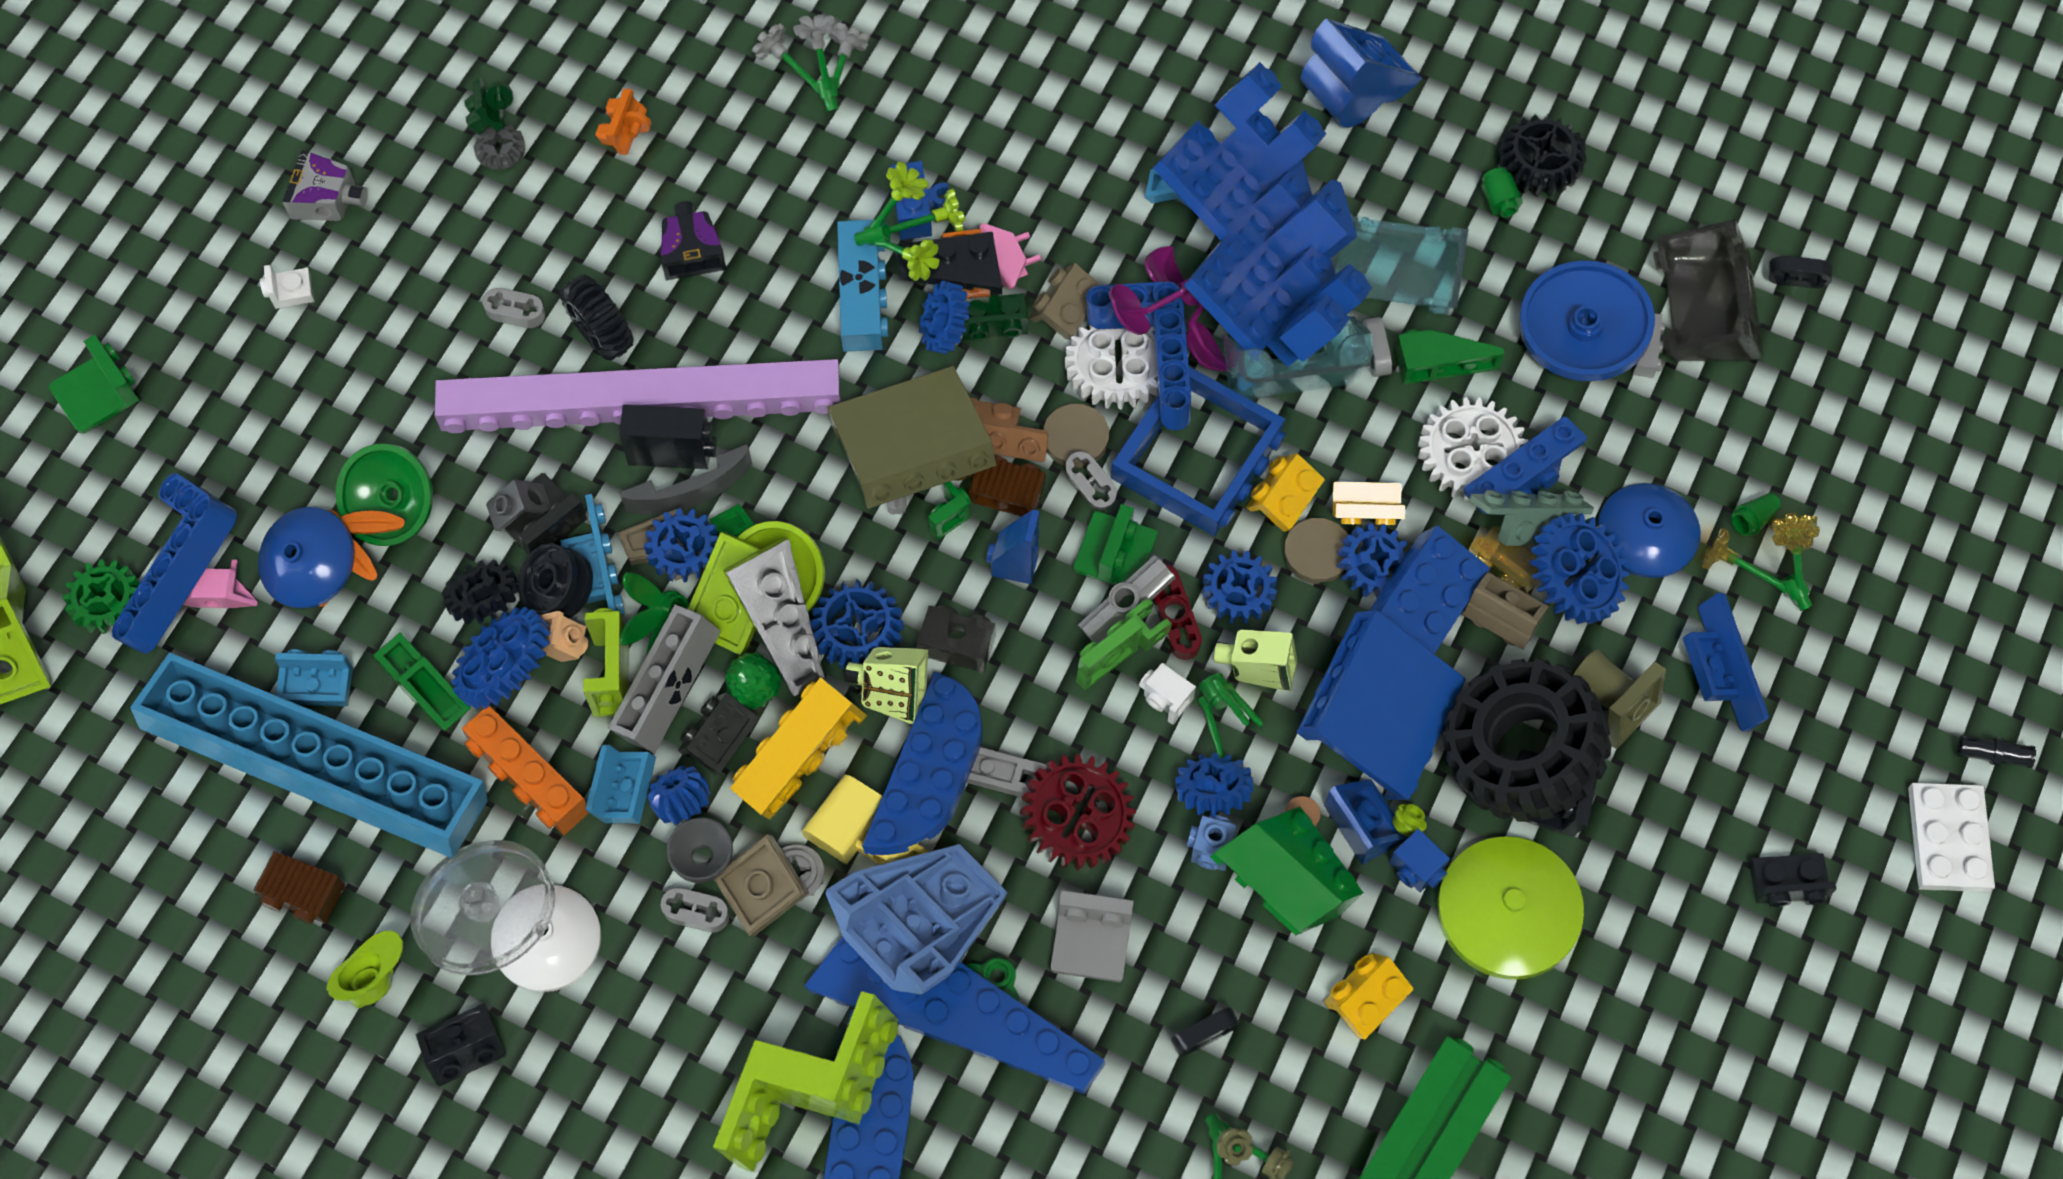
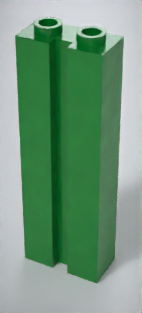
(1440, 1116)

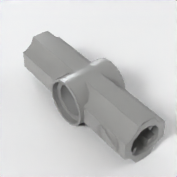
(1143, 584)

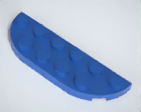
(929, 770)
(878, 1143)

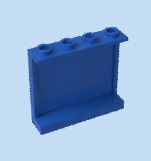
(1383, 703)

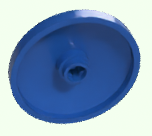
(1586, 320)

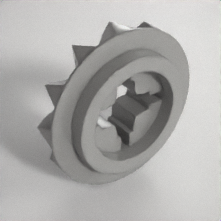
(808, 861)

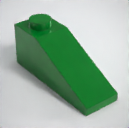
(1439, 355)

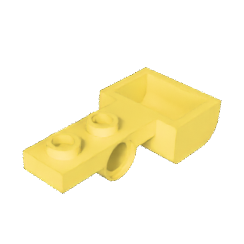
(845, 820)

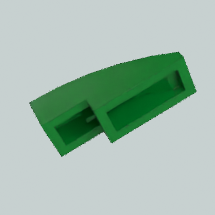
(421, 682)

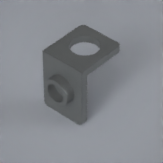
(514, 501)

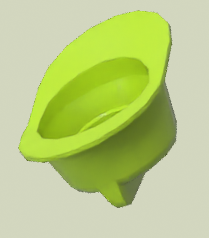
(368, 971)

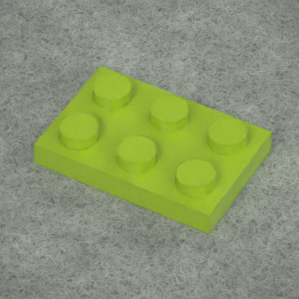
(717, 599)

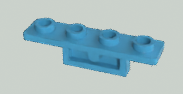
(595, 548)

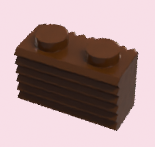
(1008, 487)
(298, 888)

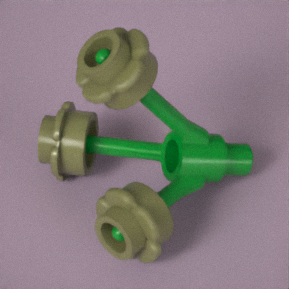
(1236, 1146)

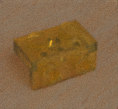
(1508, 560)

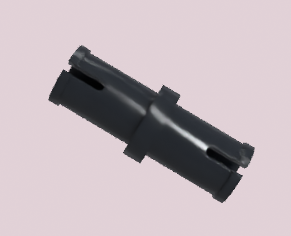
(1996, 751)

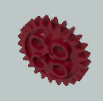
(1105, 828)

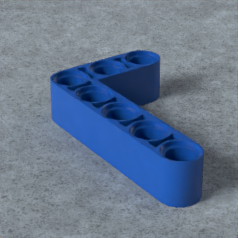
(1169, 343)
(177, 566)

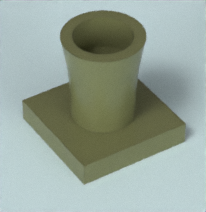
(1626, 699)

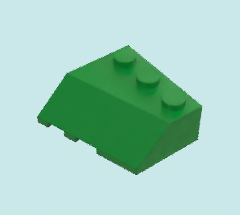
(1291, 870)

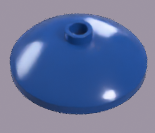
(1651, 547)
(320, 563)

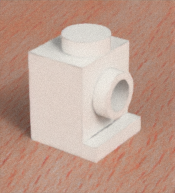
(1167, 691)

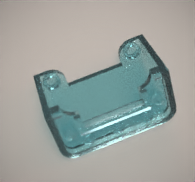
(1407, 262)
(1257, 376)

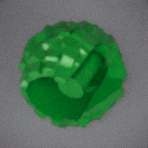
(752, 680)

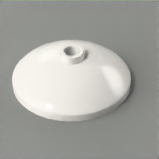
(564, 951)

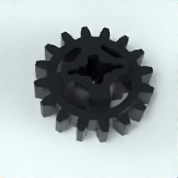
(480, 592)

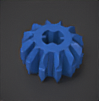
(679, 794)

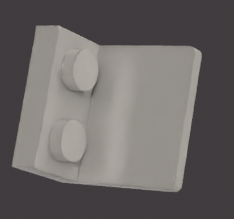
(1091, 936)

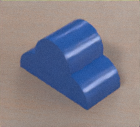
(1355, 72)

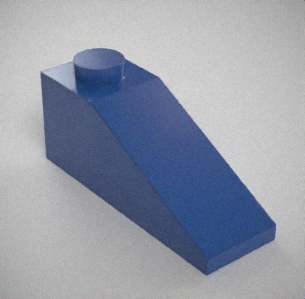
(1016, 550)

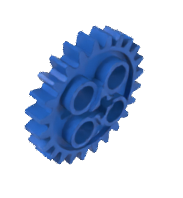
(1596, 584)
(500, 658)

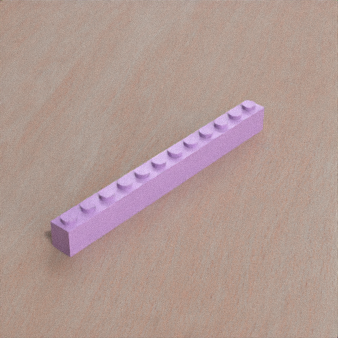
(600, 396)

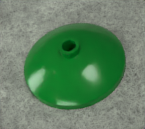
(368, 485)

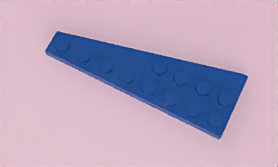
(967, 1014)

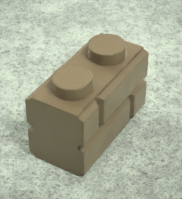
(1505, 611)

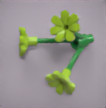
(879, 233)

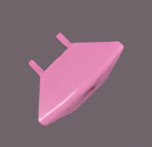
(1009, 255)
(220, 590)

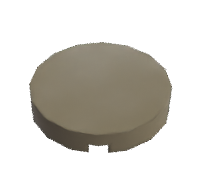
(1075, 430)
(1313, 550)

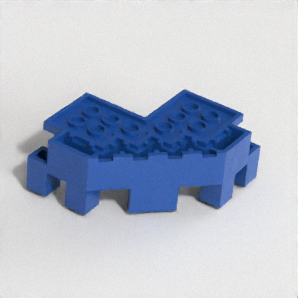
(1274, 265)

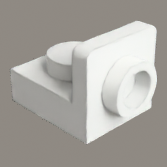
(287, 287)

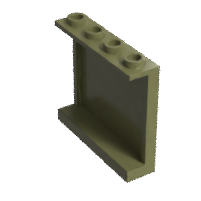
(912, 436)

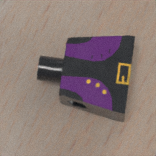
(690, 244)

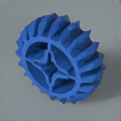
(843, 630)

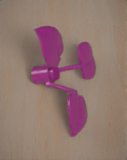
(1127, 307)

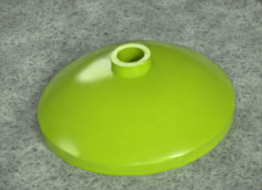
(805, 553)

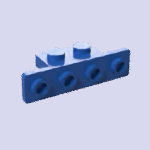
(1533, 464)
(1723, 663)

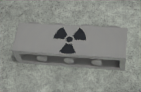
(664, 679)

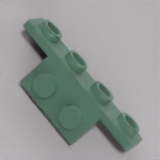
(1528, 512)

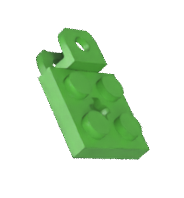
(1121, 642)

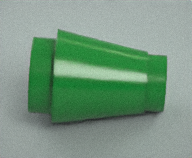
(1755, 514)

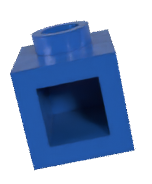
(1419, 862)

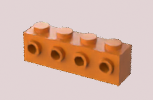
(526, 770)

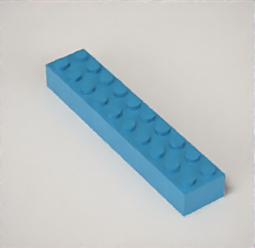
(310, 754)

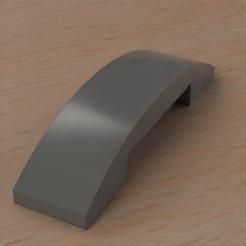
(691, 492)

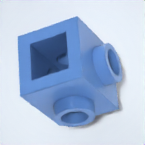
(1200, 837)

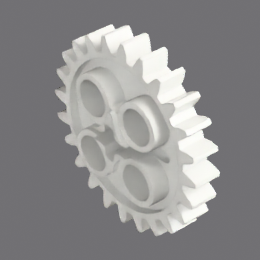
(1092, 365)
(1471, 448)

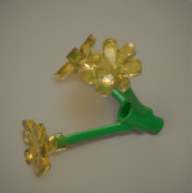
(1792, 532)

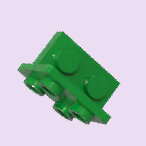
(1114, 547)

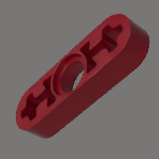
(1191, 631)

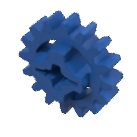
(944, 317)
(673, 557)
(1360, 567)
(1236, 600)
(1214, 784)

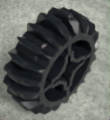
(1556, 169)
(596, 317)

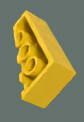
(795, 748)

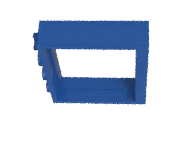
(1126, 473)

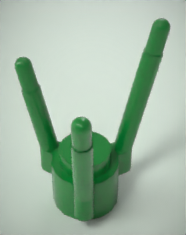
(1220, 694)

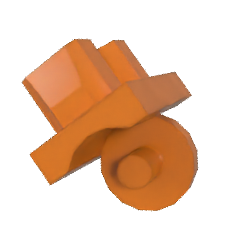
(627, 120)

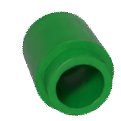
(1501, 192)

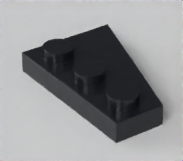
(962, 260)

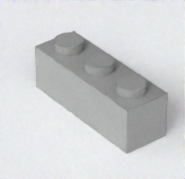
(1650, 361)

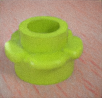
(1409, 819)

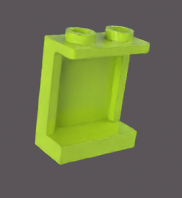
(607, 693)

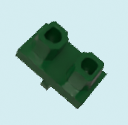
(487, 105)

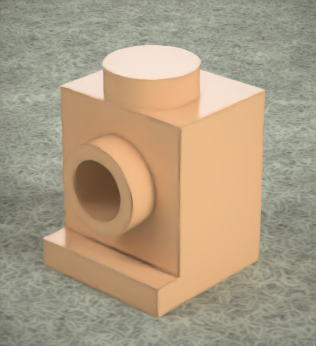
(566, 637)

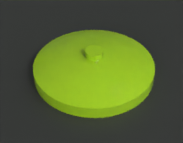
(1510, 908)

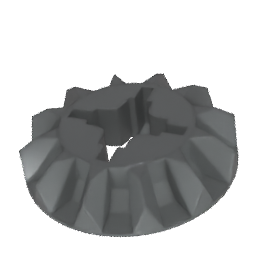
(510, 151)

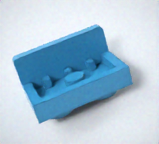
(314, 678)
(620, 785)

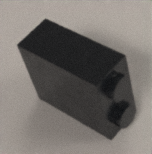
(667, 437)

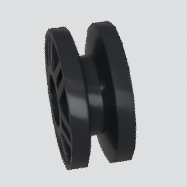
(555, 580)

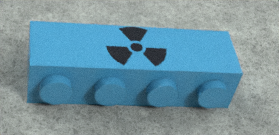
(860, 290)

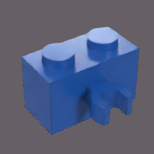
(911, 208)

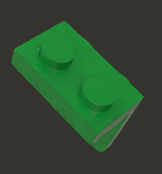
(95, 388)

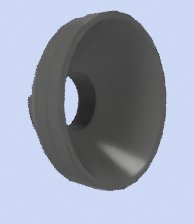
(695, 835)

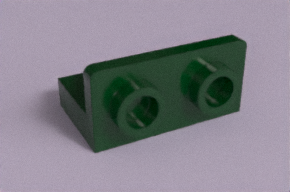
(996, 317)

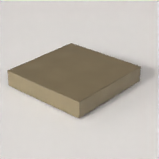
(761, 885)

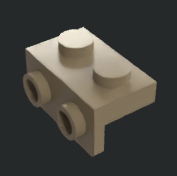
(1065, 300)

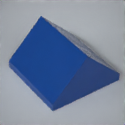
(1363, 819)

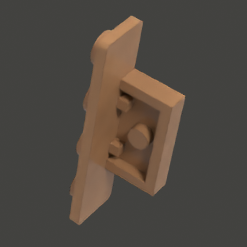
(1006, 436)

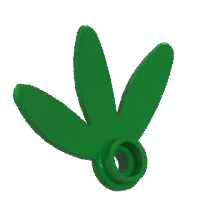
(655, 616)

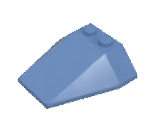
(916, 915)

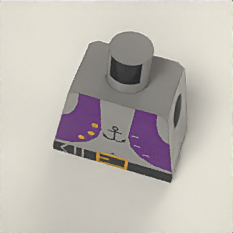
(321, 189)

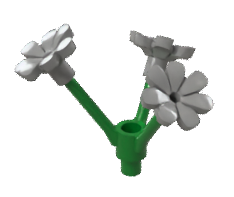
(815, 30)

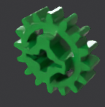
(85, 599)

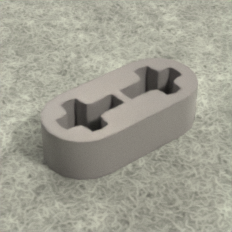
(514, 308)
(1381, 360)
(1097, 475)
(697, 902)

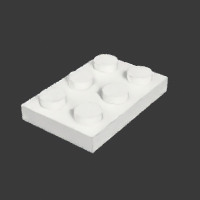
(1951, 837)

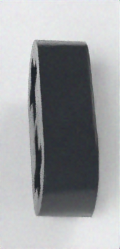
(1800, 272)
(1205, 1031)

